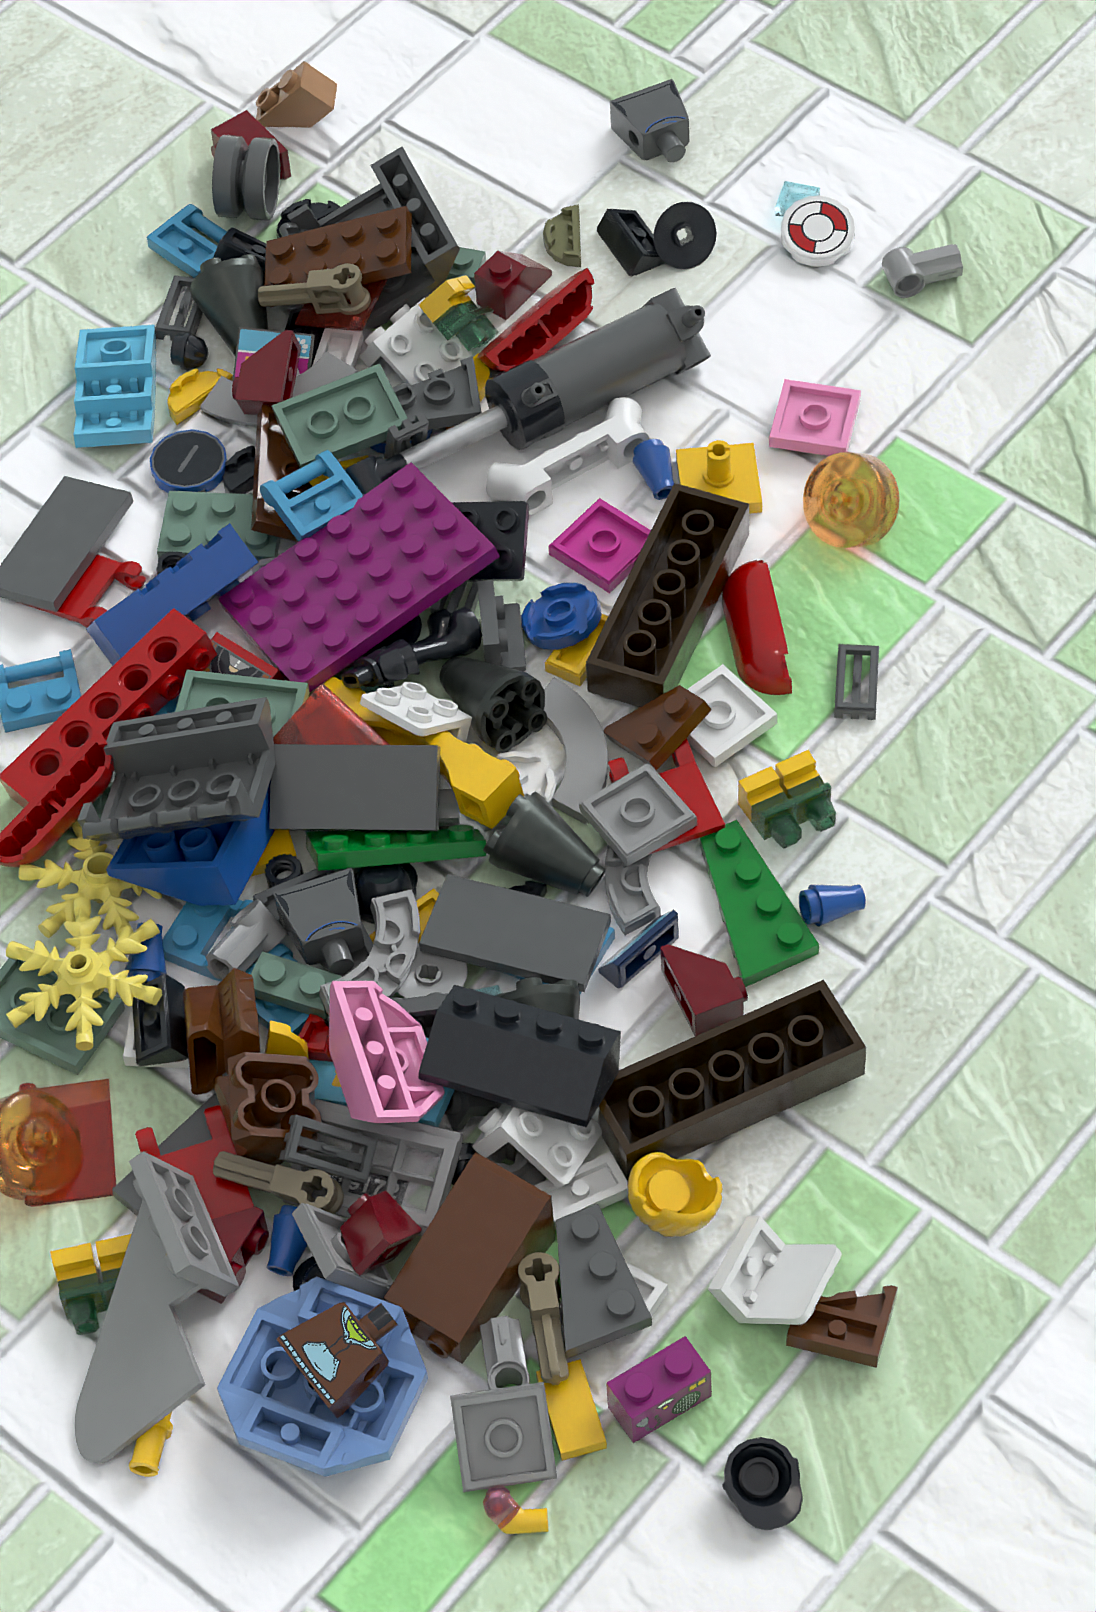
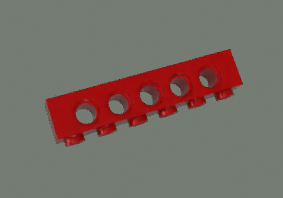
(129, 690)

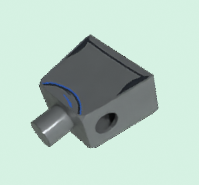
(652, 121)
(323, 919)

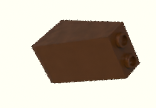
(471, 1257)

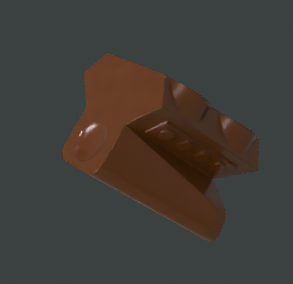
(219, 1025)
(260, 1099)

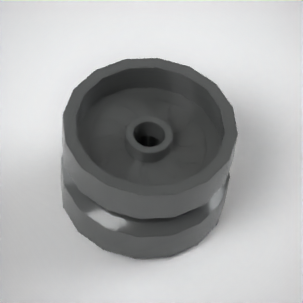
(246, 177)

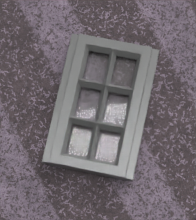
(409, 1162)

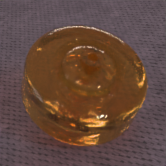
(851, 500)
(37, 1144)

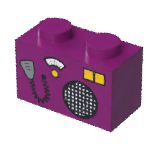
(659, 1389)

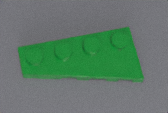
(376, 848)
(757, 913)

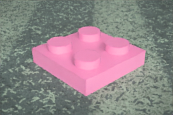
(814, 418)

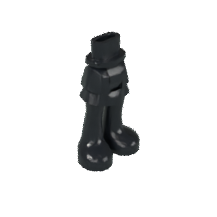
(448, 637)

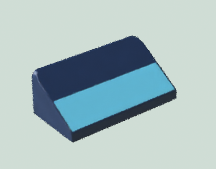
(641, 950)

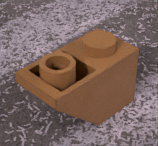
(297, 99)

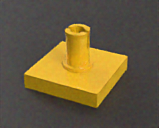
(722, 471)

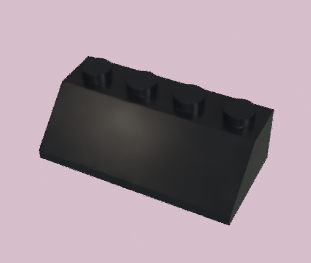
(521, 1055)

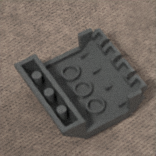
(431, 240)
(185, 771)

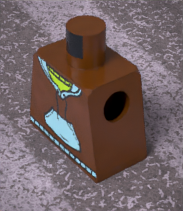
(339, 1352)

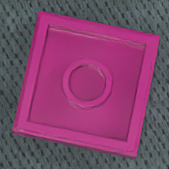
(601, 545)

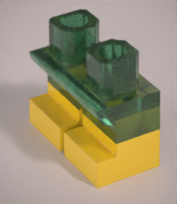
(458, 315)
(786, 798)
(80, 1283)

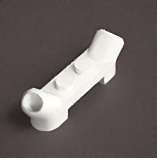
(536, 479)

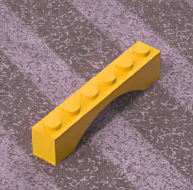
(479, 781)

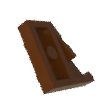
(659, 726)
(847, 1326)

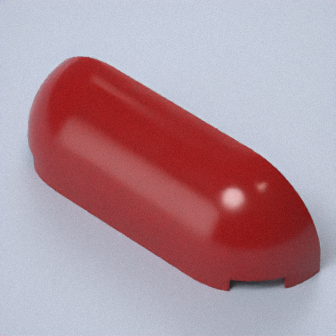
(542, 324)
(756, 629)
(57, 805)

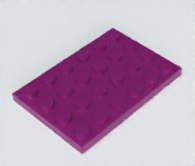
(358, 578)

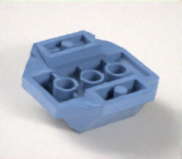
(281, 1413)

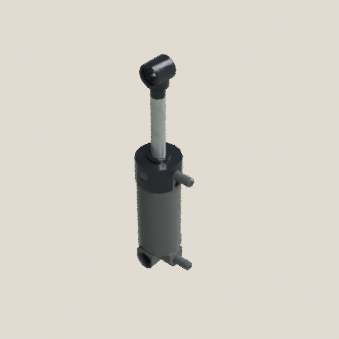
(566, 384)

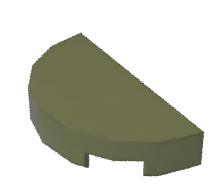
(562, 237)

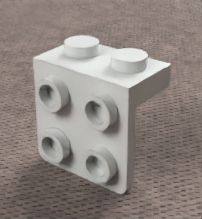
(413, 346)
(417, 710)
(546, 1142)
(772, 1280)

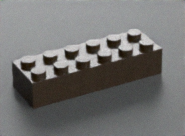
(668, 596)
(731, 1077)

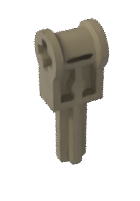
(325, 289)
(281, 1181)
(541, 1295)

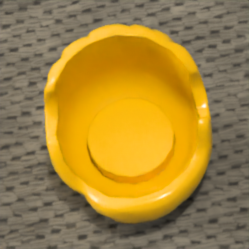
(673, 1194)

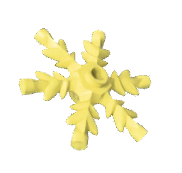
(92, 883)
(83, 973)

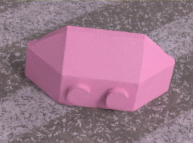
(378, 1055)

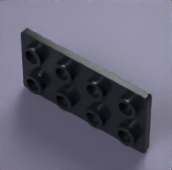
(507, 529)

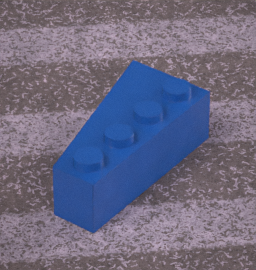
(186, 587)

